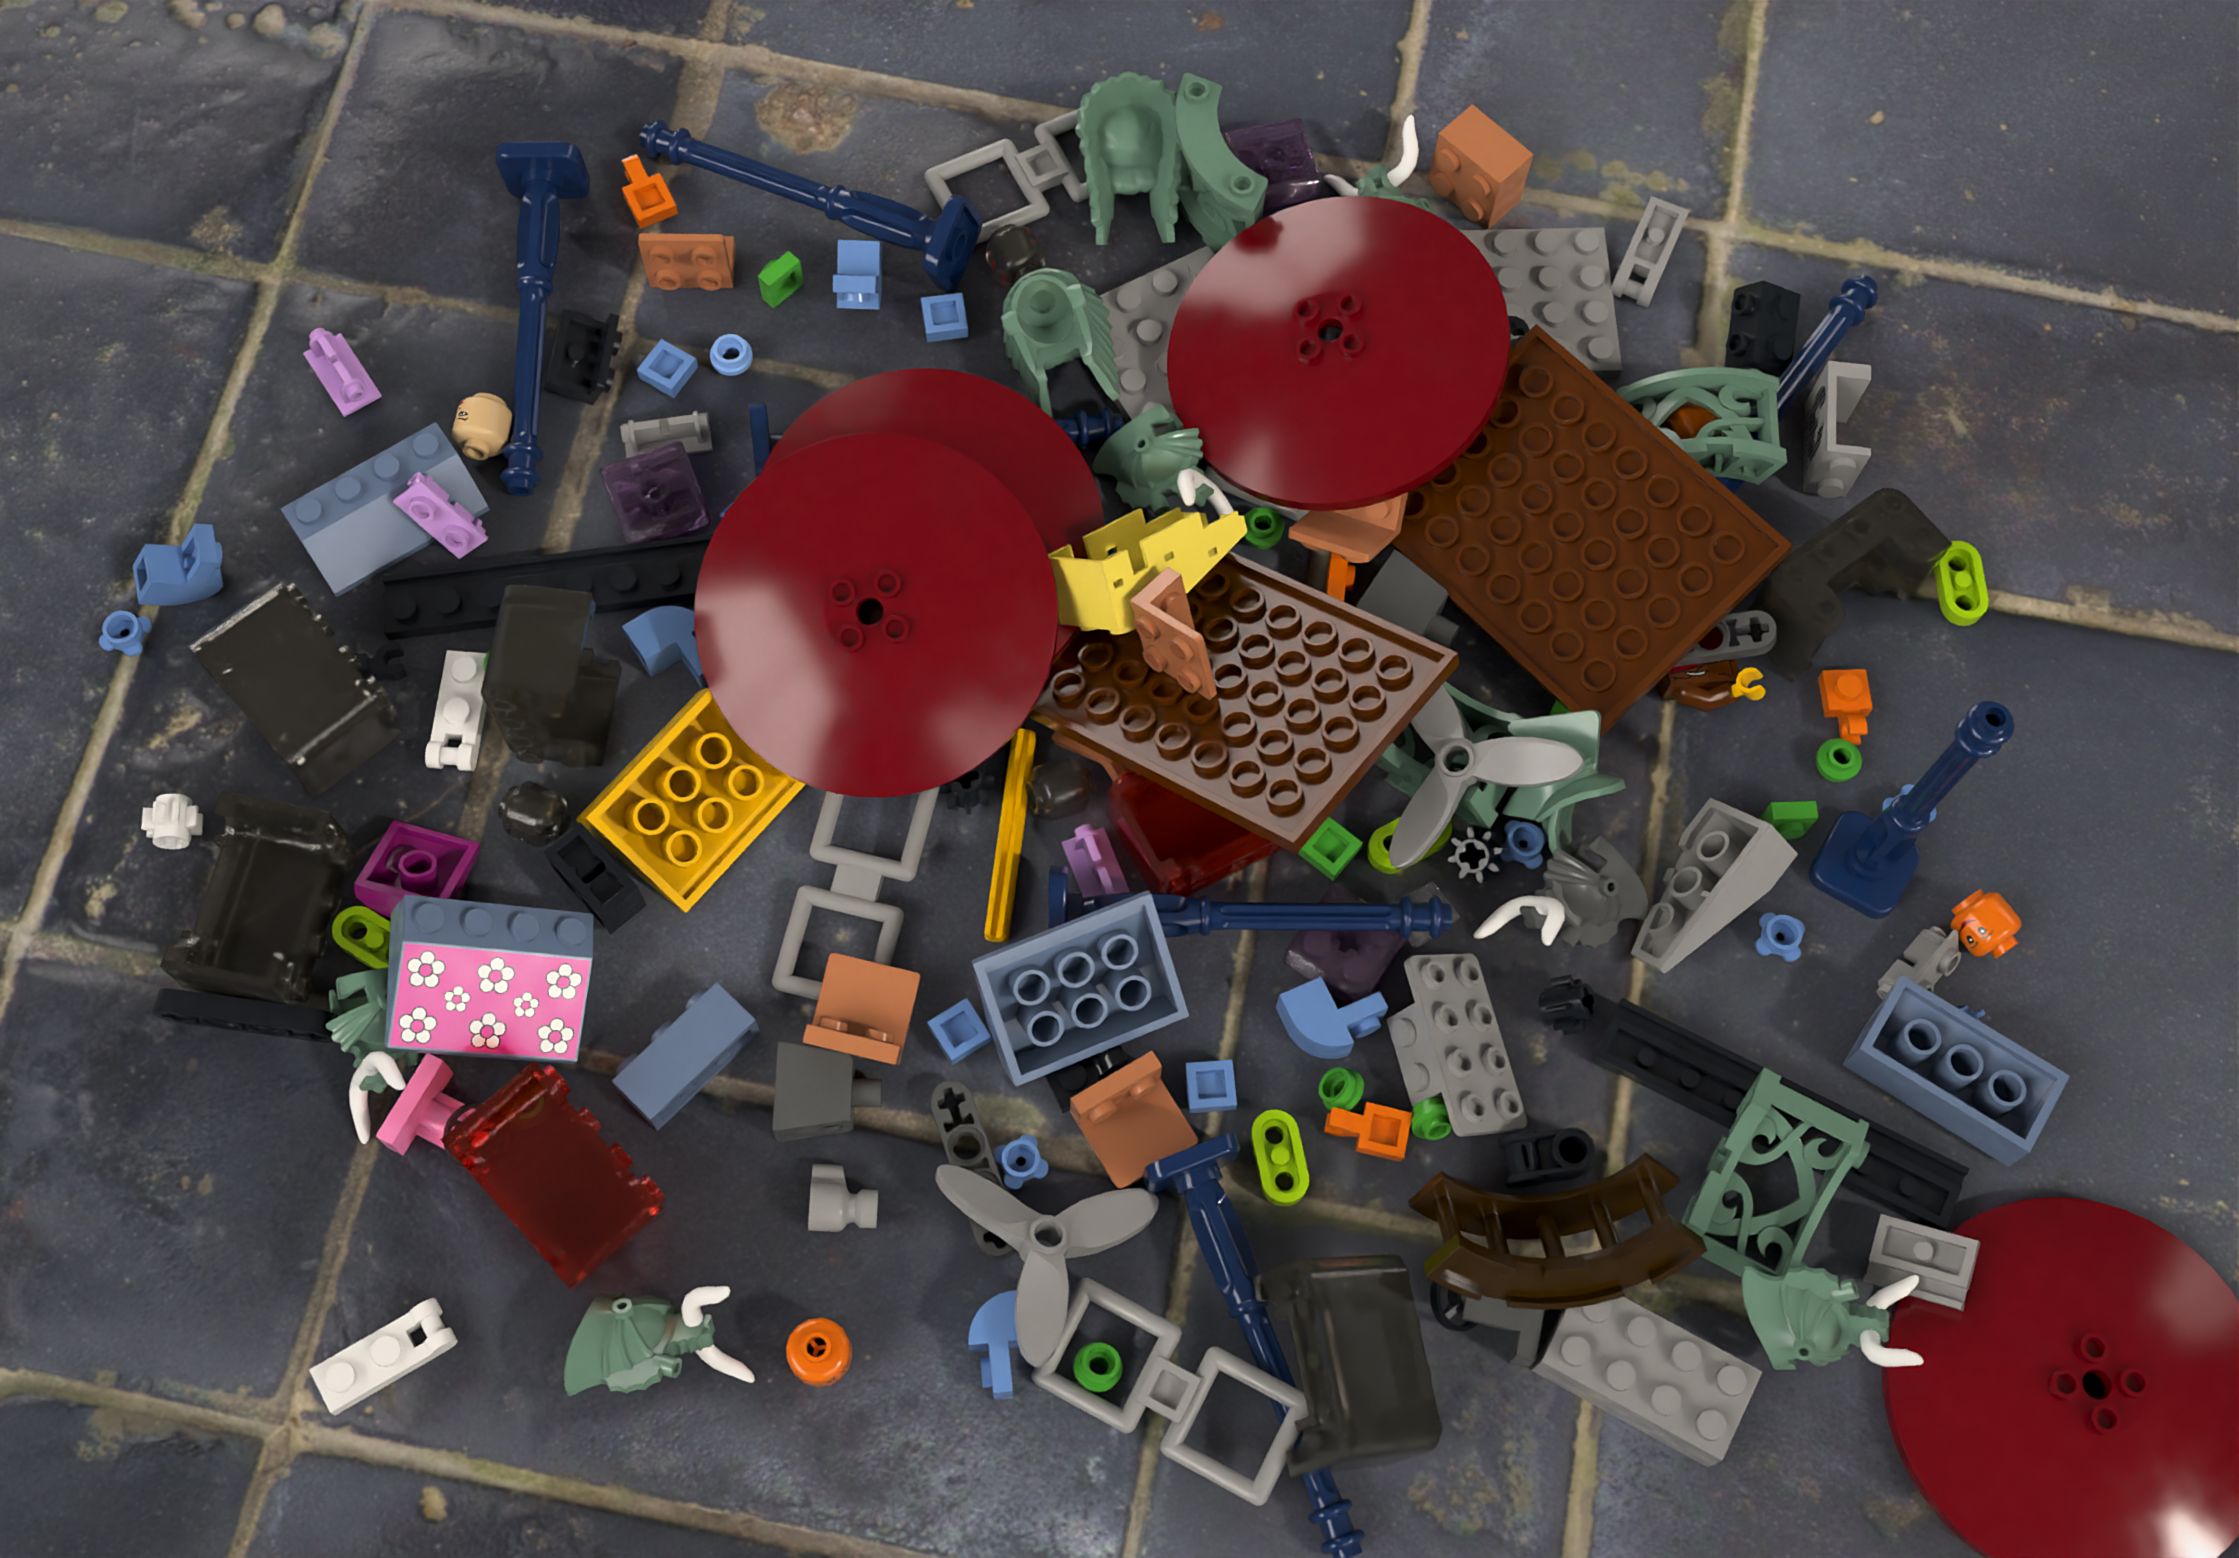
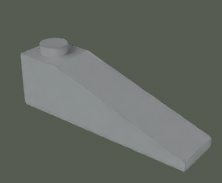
(1720, 873)

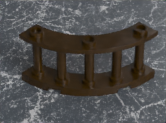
(1557, 1279)

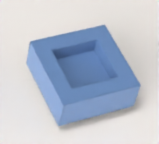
(944, 317)
(667, 368)
(959, 1031)
(1210, 1086)

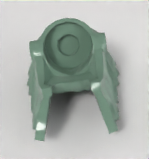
(1130, 149)
(1052, 322)

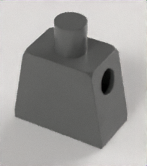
(1409, 600)
(818, 1092)

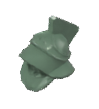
(1555, 802)

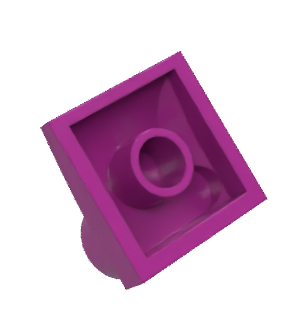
(414, 863)

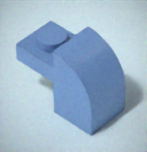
(859, 274)
(179, 573)
(663, 639)
(1321, 1027)
(995, 1332)

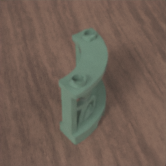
(1215, 187)
(1728, 396)
(1408, 775)
(1755, 1117)

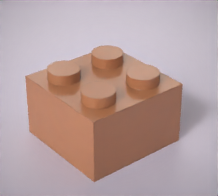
(1479, 167)

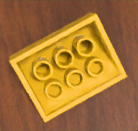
(688, 803)

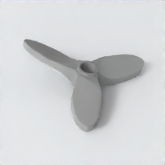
(1494, 761)
(1075, 1232)

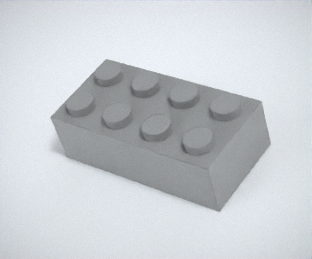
(1650, 1375)

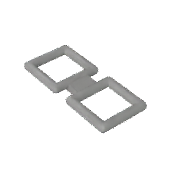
(1032, 169)
(852, 890)
(1175, 1392)

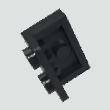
(1762, 328)
(583, 356)

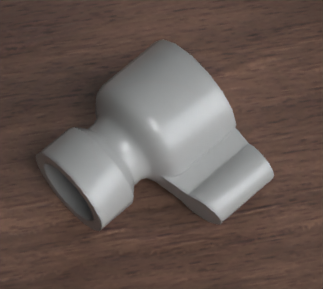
(834, 1206)

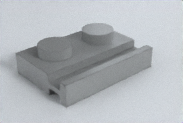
(1937, 1257)

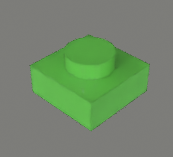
(780, 279)
(1791, 818)
(1330, 848)

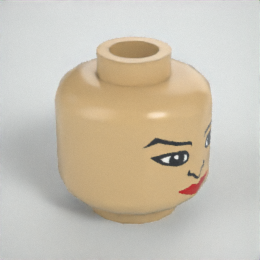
(482, 426)

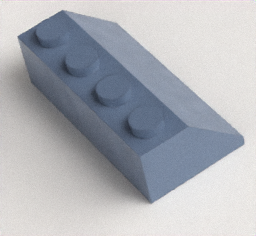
(355, 526)
(1957, 1071)

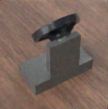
(1495, 1313)

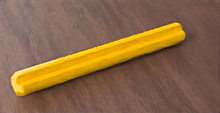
(1010, 837)

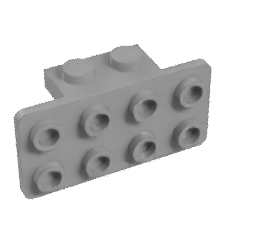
(1454, 1046)

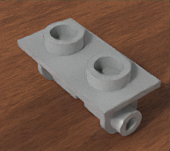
(648, 435)
(1932, 955)

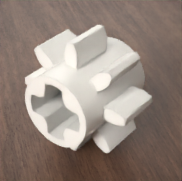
(172, 821)

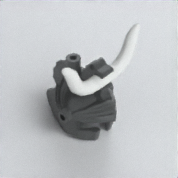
(1579, 897)

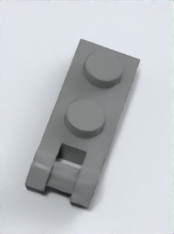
(1649, 250)

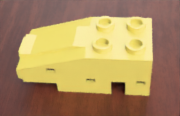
(1099, 589)

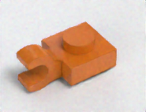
(646, 195)
(1848, 697)
(1378, 1130)

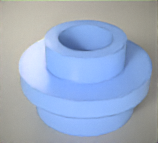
(729, 345)

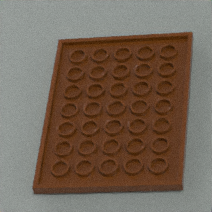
(1584, 536)
(1298, 707)

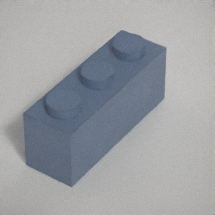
(685, 1055)

